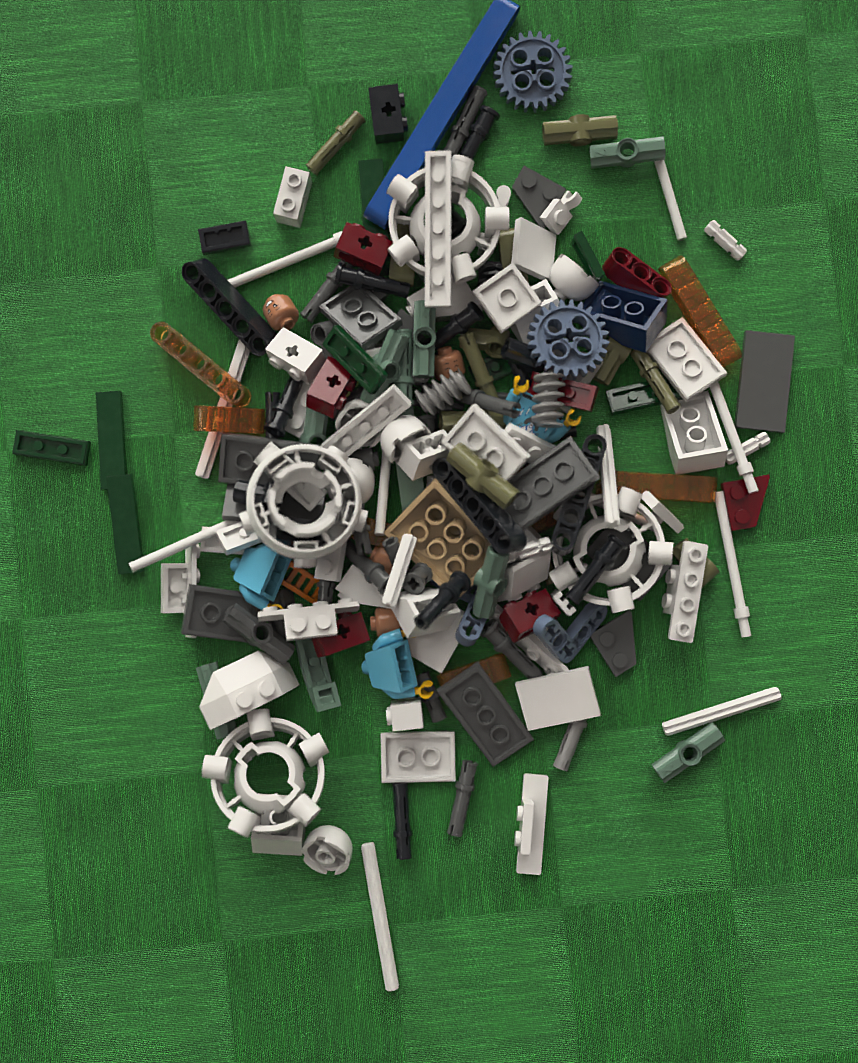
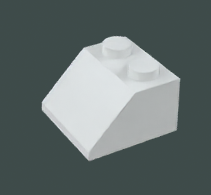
(525, 576)
(284, 842)

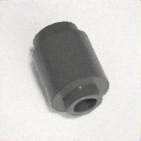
(367, 456)

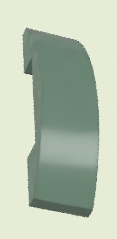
(317, 677)

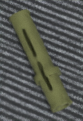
(335, 142)
(477, 364)
(650, 371)

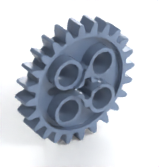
(529, 50)
(572, 360)

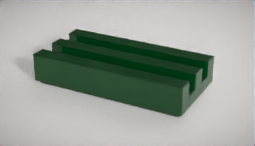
(587, 256)

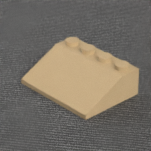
(443, 533)

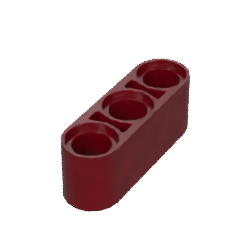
(632, 273)

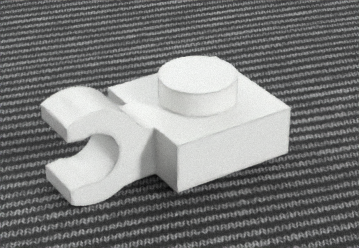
(557, 213)

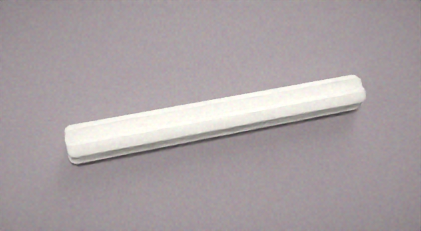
(608, 480)
(721, 711)

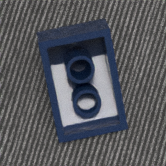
(629, 315)

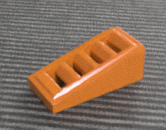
(295, 588)

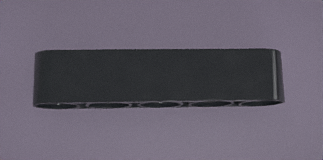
(220, 299)
(576, 506)
(484, 513)

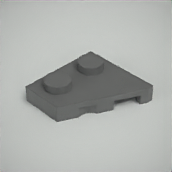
(536, 193)
(616, 643)

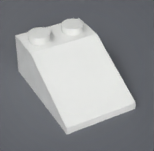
(694, 436)

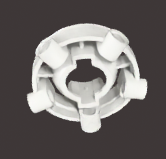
(404, 194)
(275, 464)
(660, 552)
(299, 805)

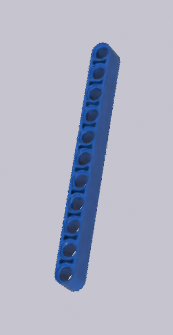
(446, 103)

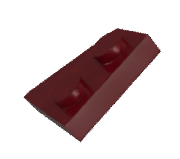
(741, 506)

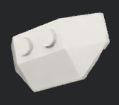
(245, 687)

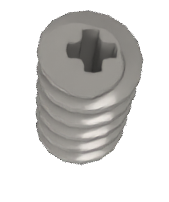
(443, 392)
(547, 400)

